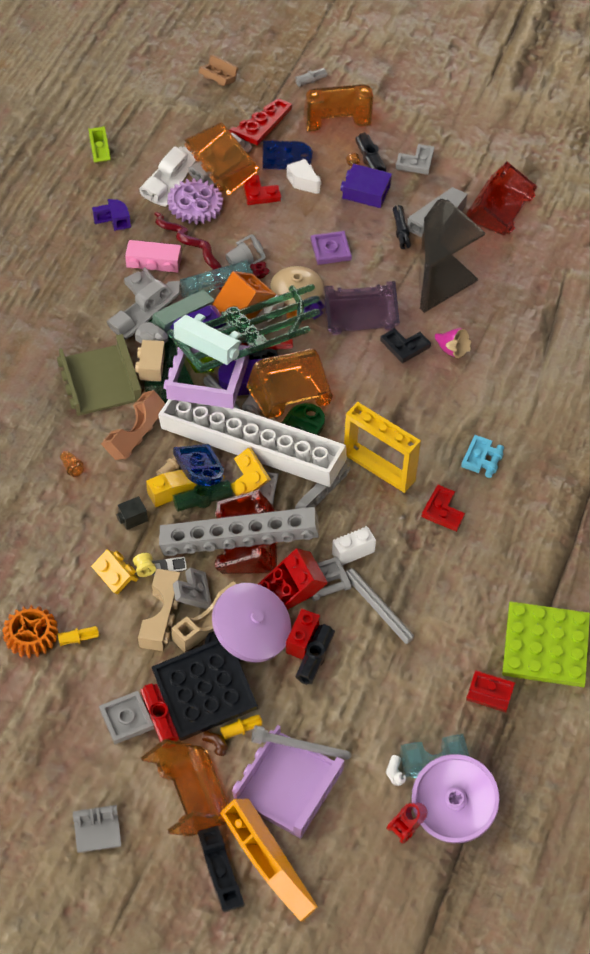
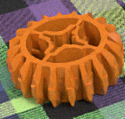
(25, 641)

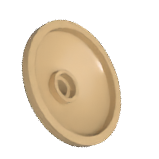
(299, 277)

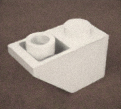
(303, 176)

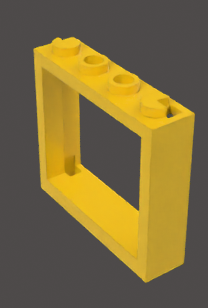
(389, 434)

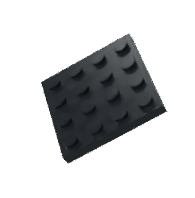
(204, 689)

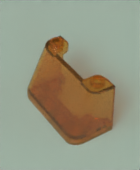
(288, 380)

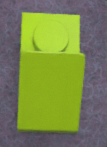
(99, 144)

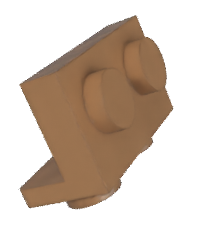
(219, 70)

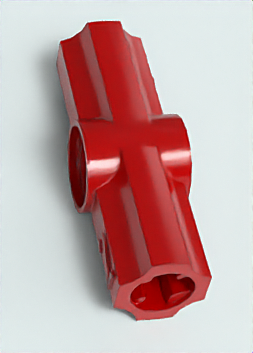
(155, 704)

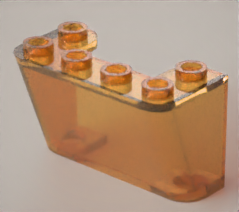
(338, 102)
(222, 157)

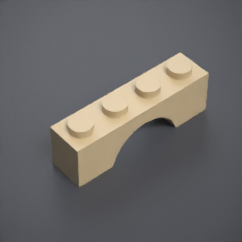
(155, 630)
(194, 630)

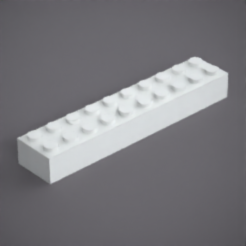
(271, 441)

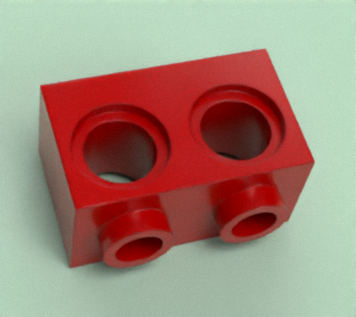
(302, 633)

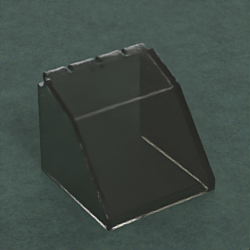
(444, 234)

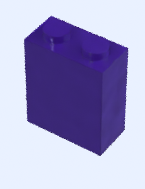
(366, 185)

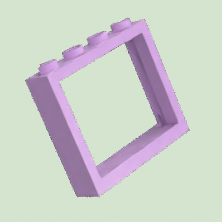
(203, 394)

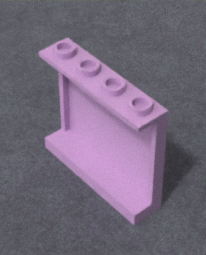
(288, 784)

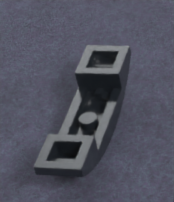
(220, 869)

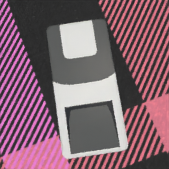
(171, 564)

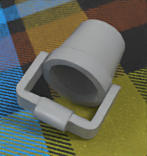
(243, 253)

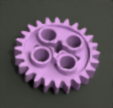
(195, 201)

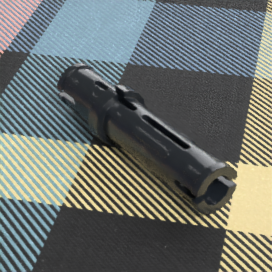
(402, 230)

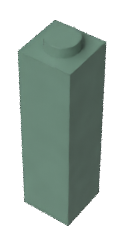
(166, 316)

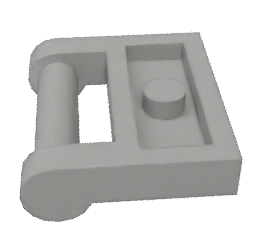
(332, 570)

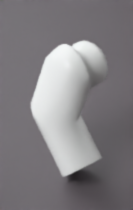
(393, 773)

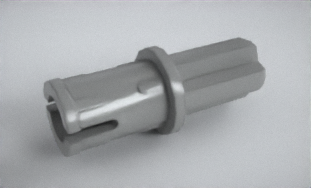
(310, 77)

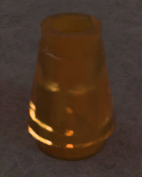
(73, 466)

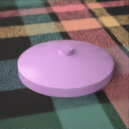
(251, 622)
(458, 798)

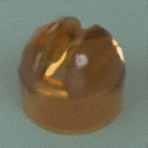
(353, 158)

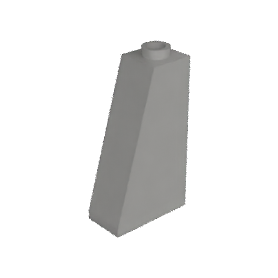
(416, 220)

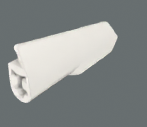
(170, 172)

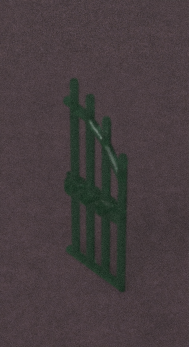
(249, 333)

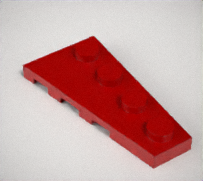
(262, 122)

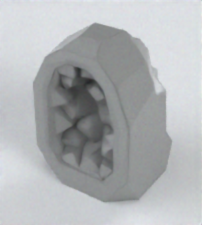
(149, 331)

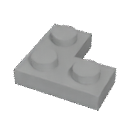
(416, 163)
(194, 591)

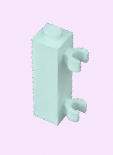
(207, 339)

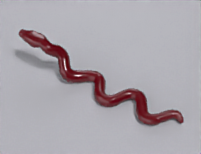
(190, 241)

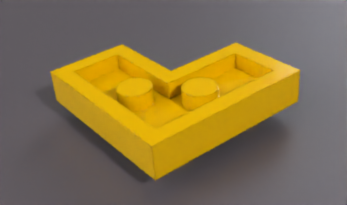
(253, 472)

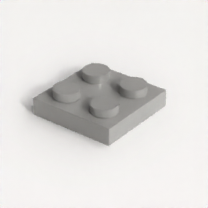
(126, 717)

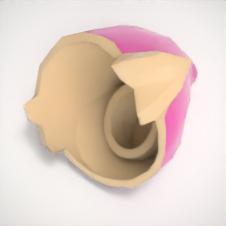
(454, 342)

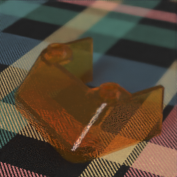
(195, 783)

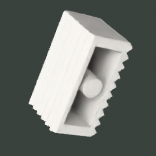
(354, 545)

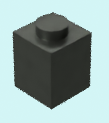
(132, 513)

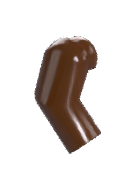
(218, 741)

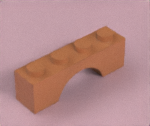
(121, 442)

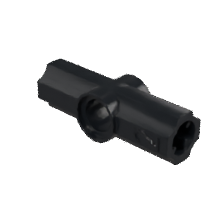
(370, 152)
(312, 663)

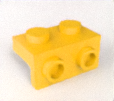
(114, 570)

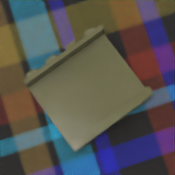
(100, 378)

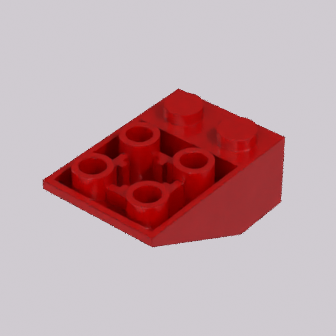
(295, 578)

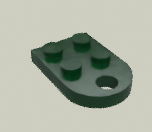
(299, 419)

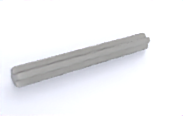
(379, 606)

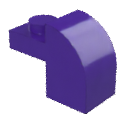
(114, 211)

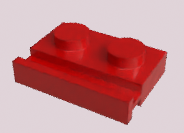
(490, 691)

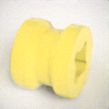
(144, 564)

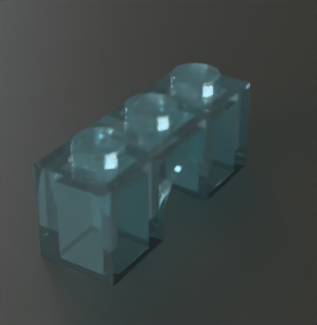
(415, 758)

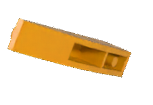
(267, 856)

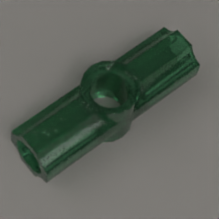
(193, 497)

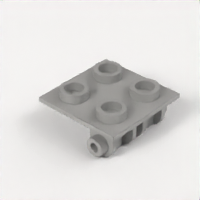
(97, 828)

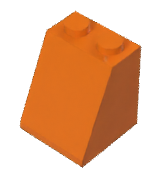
(242, 291)

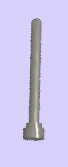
(260, 735)

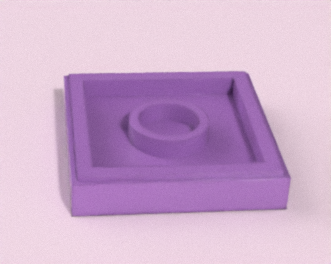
(331, 247)

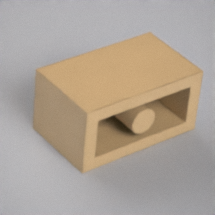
(151, 360)

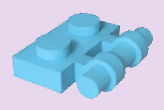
(477, 453)

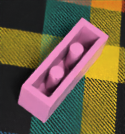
(153, 256)

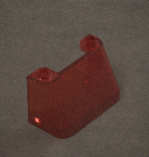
(501, 200)
(246, 560)

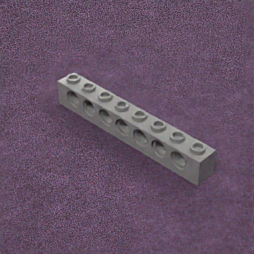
(183, 537)

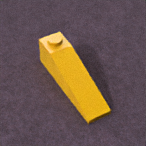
(167, 484)

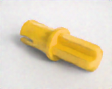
(77, 635)
(240, 726)

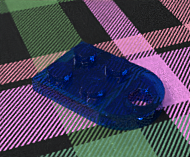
(282, 153)
(199, 462)

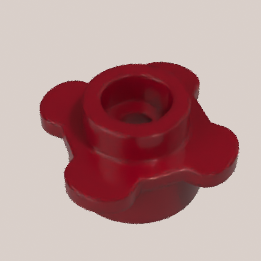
(260, 269)

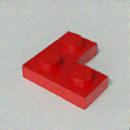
(260, 195)
(438, 509)

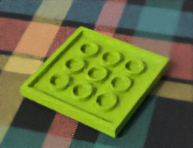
(546, 644)

